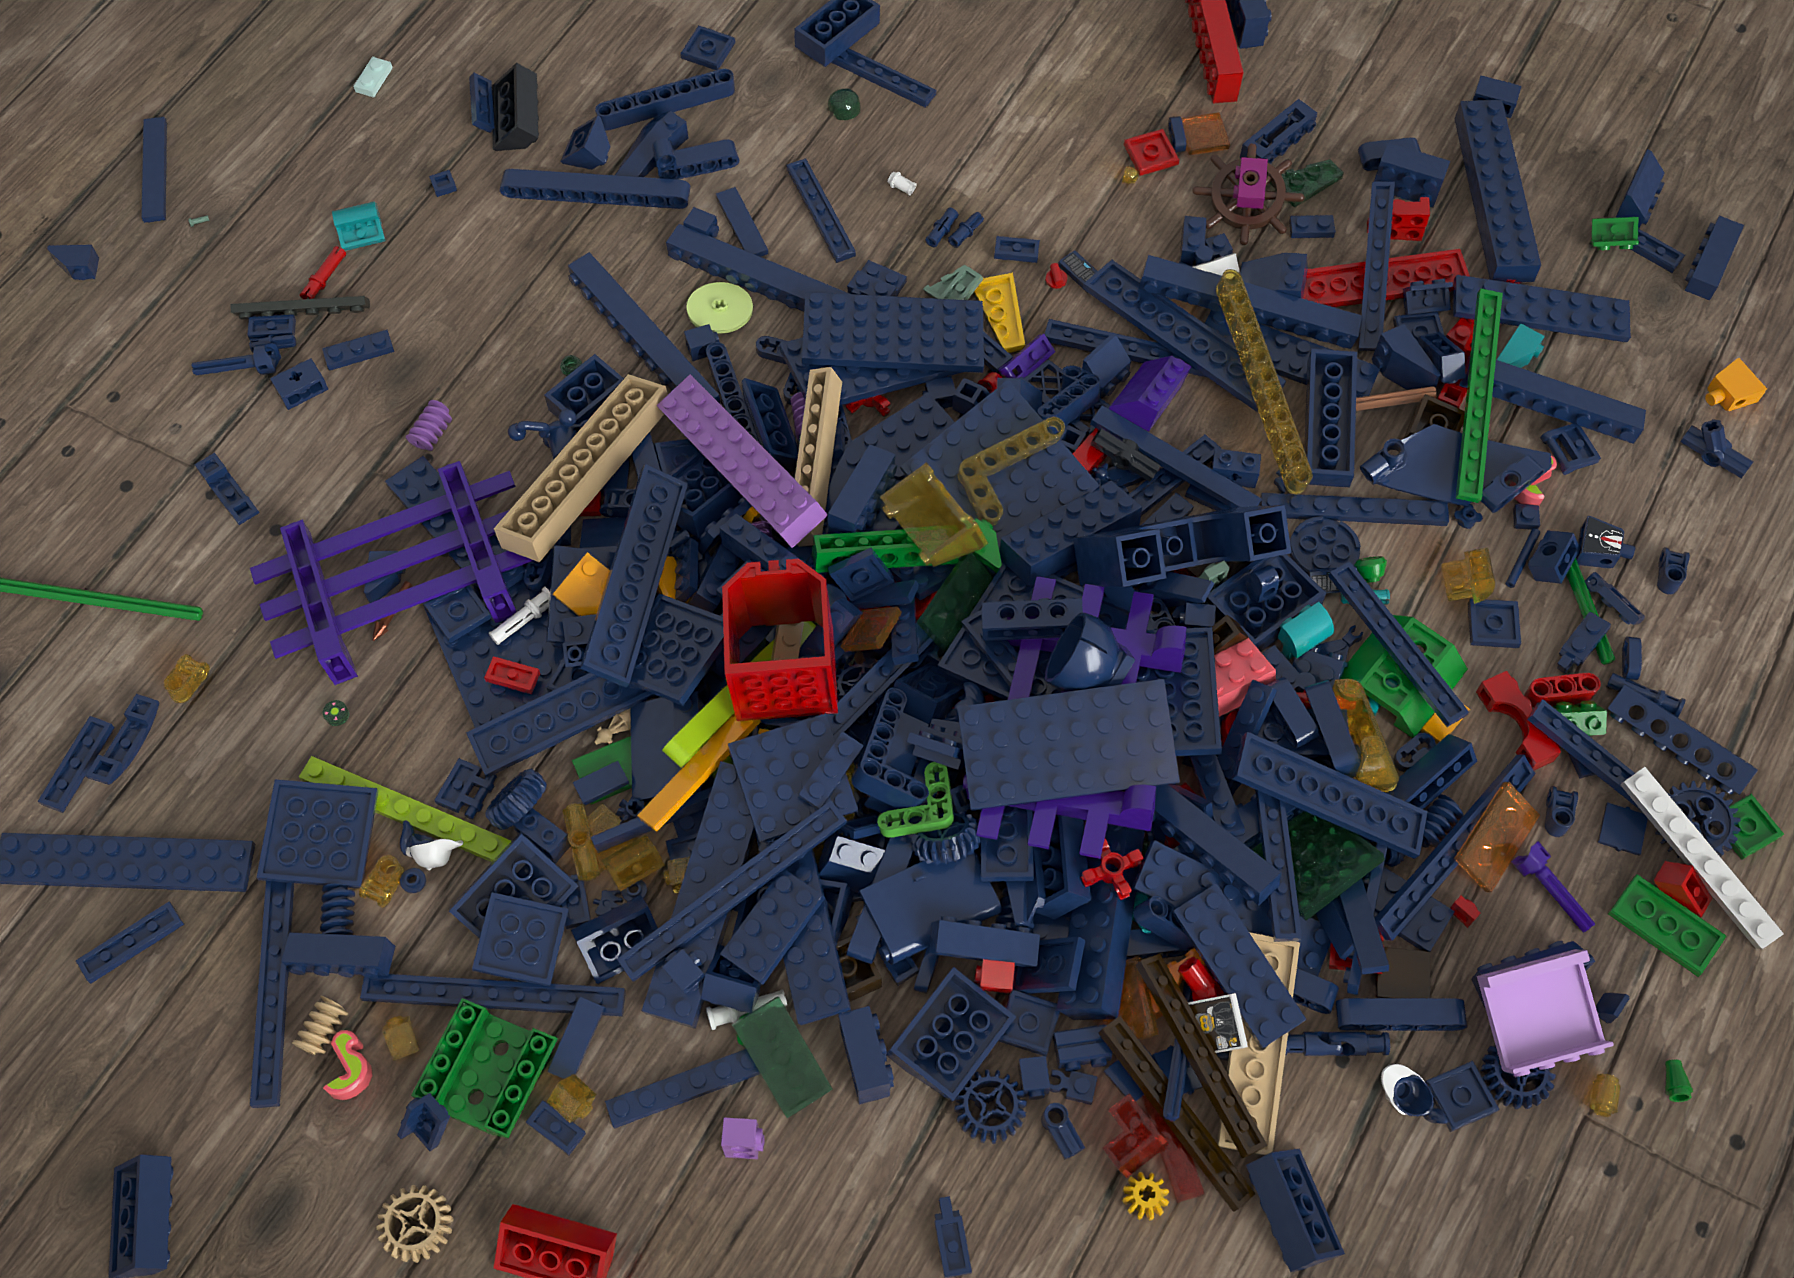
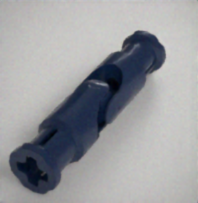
(1330, 1043)

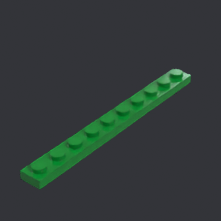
(1479, 396)

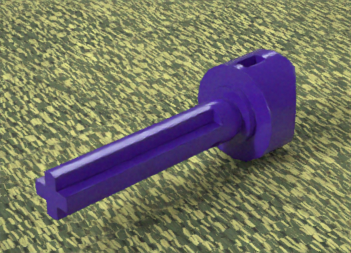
(1535, 863)

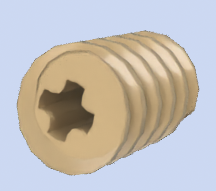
(320, 1026)

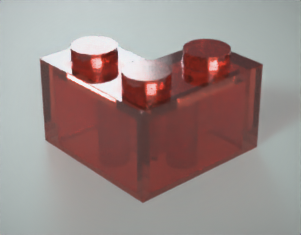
(1139, 1138)

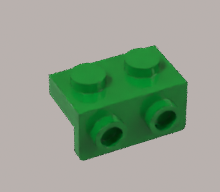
(1614, 232)
(1587, 716)

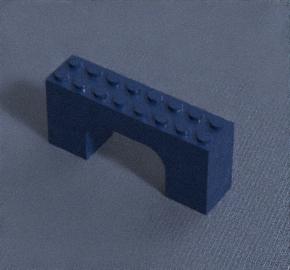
(1152, 549)

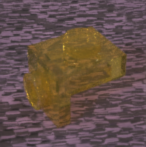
(400, 1037)

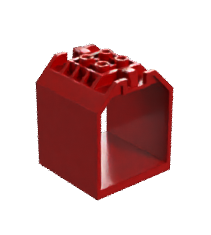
(771, 599)

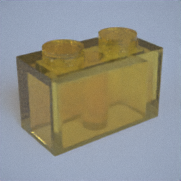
(633, 863)

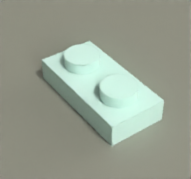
(373, 77)

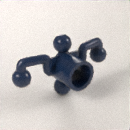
(554, 435)

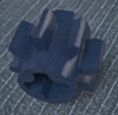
(630, 809)

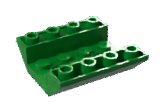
(1374, 665)
(468, 1064)

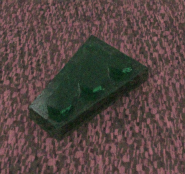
(1311, 179)

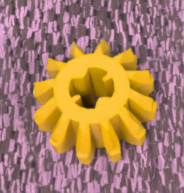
(1138, 1187)

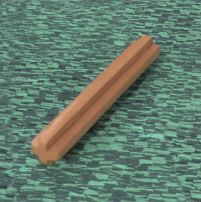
(1394, 398)

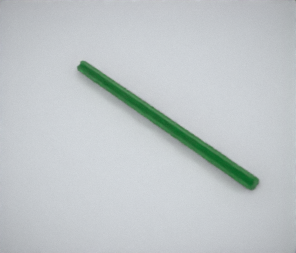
(101, 599)

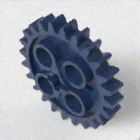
(1719, 815)

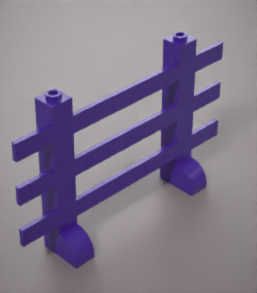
(314, 591)
(1136, 804)

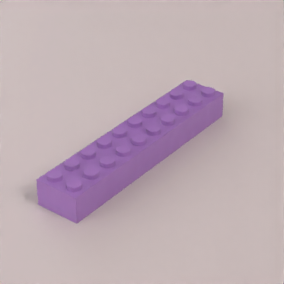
(742, 461)

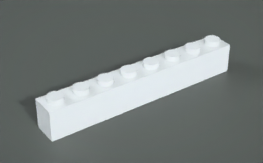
(1697, 852)

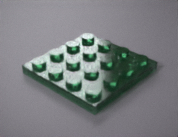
(1325, 860)

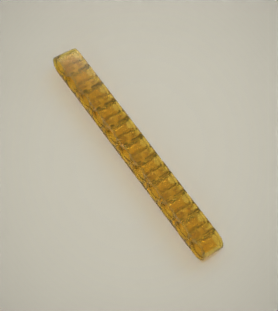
(1264, 382)

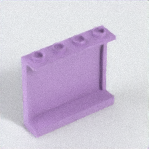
(1542, 1012)

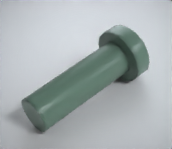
(197, 220)

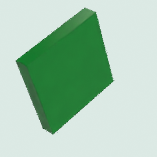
(1755, 825)

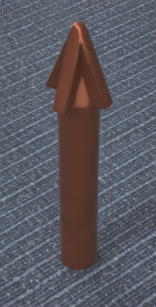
(380, 628)

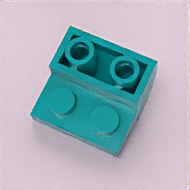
(358, 225)
(1305, 630)

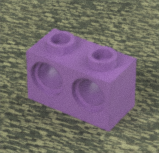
(742, 1138)

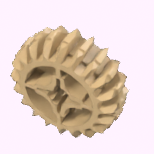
(408, 1232)

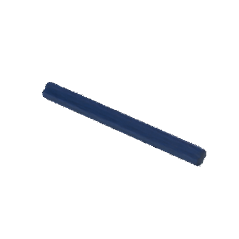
(1177, 1074)

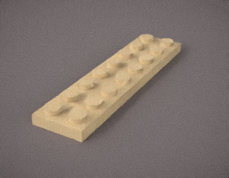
(1259, 1071)

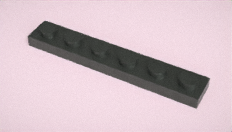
(309, 306)

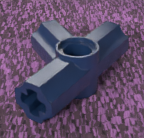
(1715, 448)

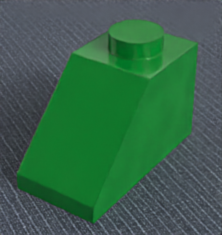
(990, 553)

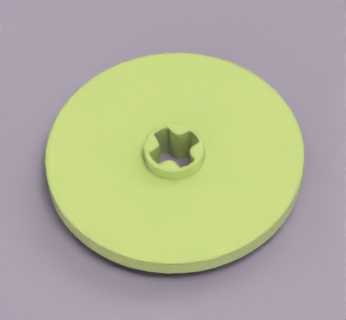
(721, 306)

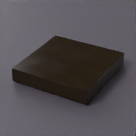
(1406, 976)

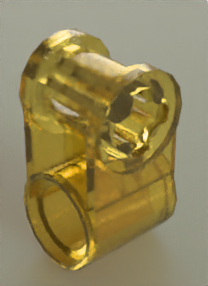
(188, 675)
(379, 885)

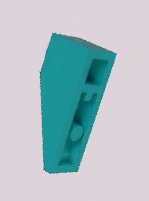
(1522, 347)

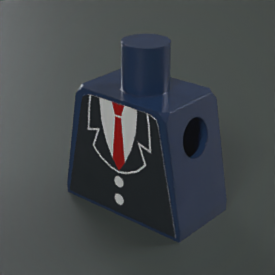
(1602, 544)

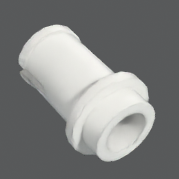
(901, 183)

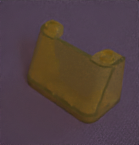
(932, 518)
(1376, 764)

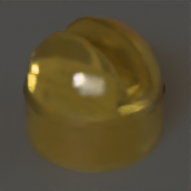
(1130, 175)

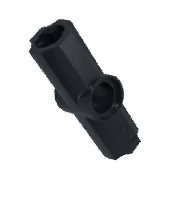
(1125, 454)

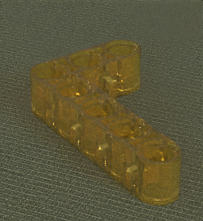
(1003, 460)

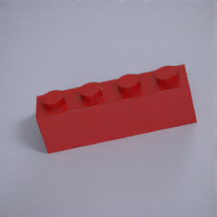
(551, 1246)

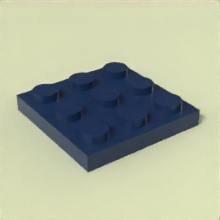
(520, 939)

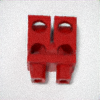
(1409, 219)

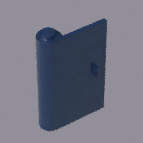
(917, 896)

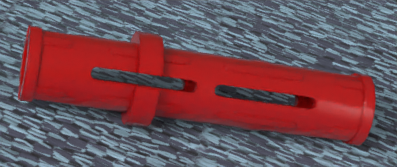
(318, 280)

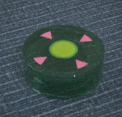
(335, 713)

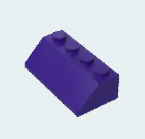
(1151, 391)

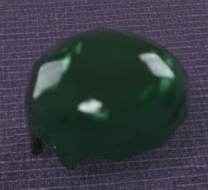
(844, 104)

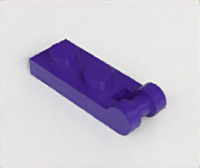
(1028, 358)

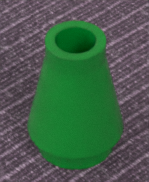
(1676, 1082)

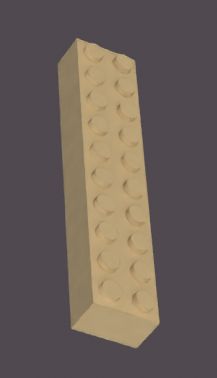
(581, 469)

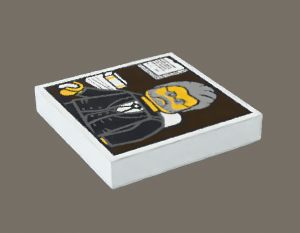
(1221, 1022)

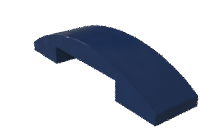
(226, 489)
(127, 742)

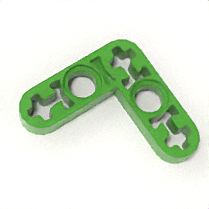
(929, 812)

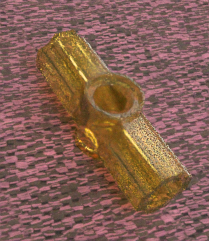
(584, 854)

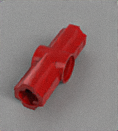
(1199, 980)

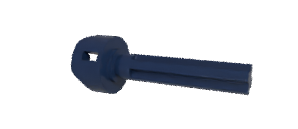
(264, 362)

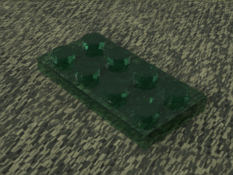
(955, 601)
(782, 1057)

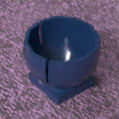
(1087, 657)

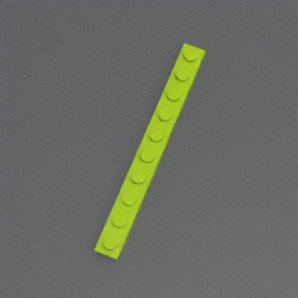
(419, 815)

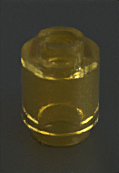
(1605, 1095)

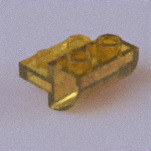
(1470, 576)

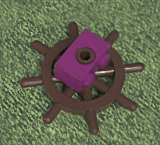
(1249, 180)

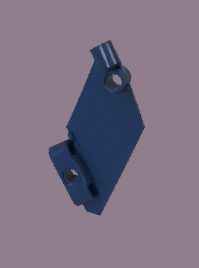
(1430, 467)

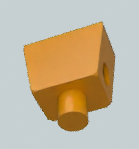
(1735, 387)

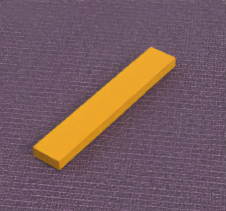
(695, 772)

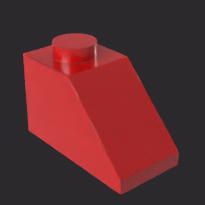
(1684, 886)

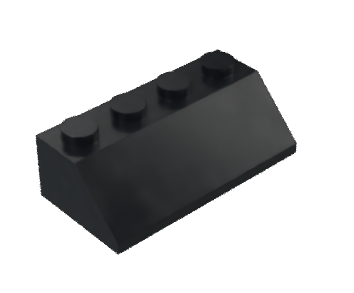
(515, 109)

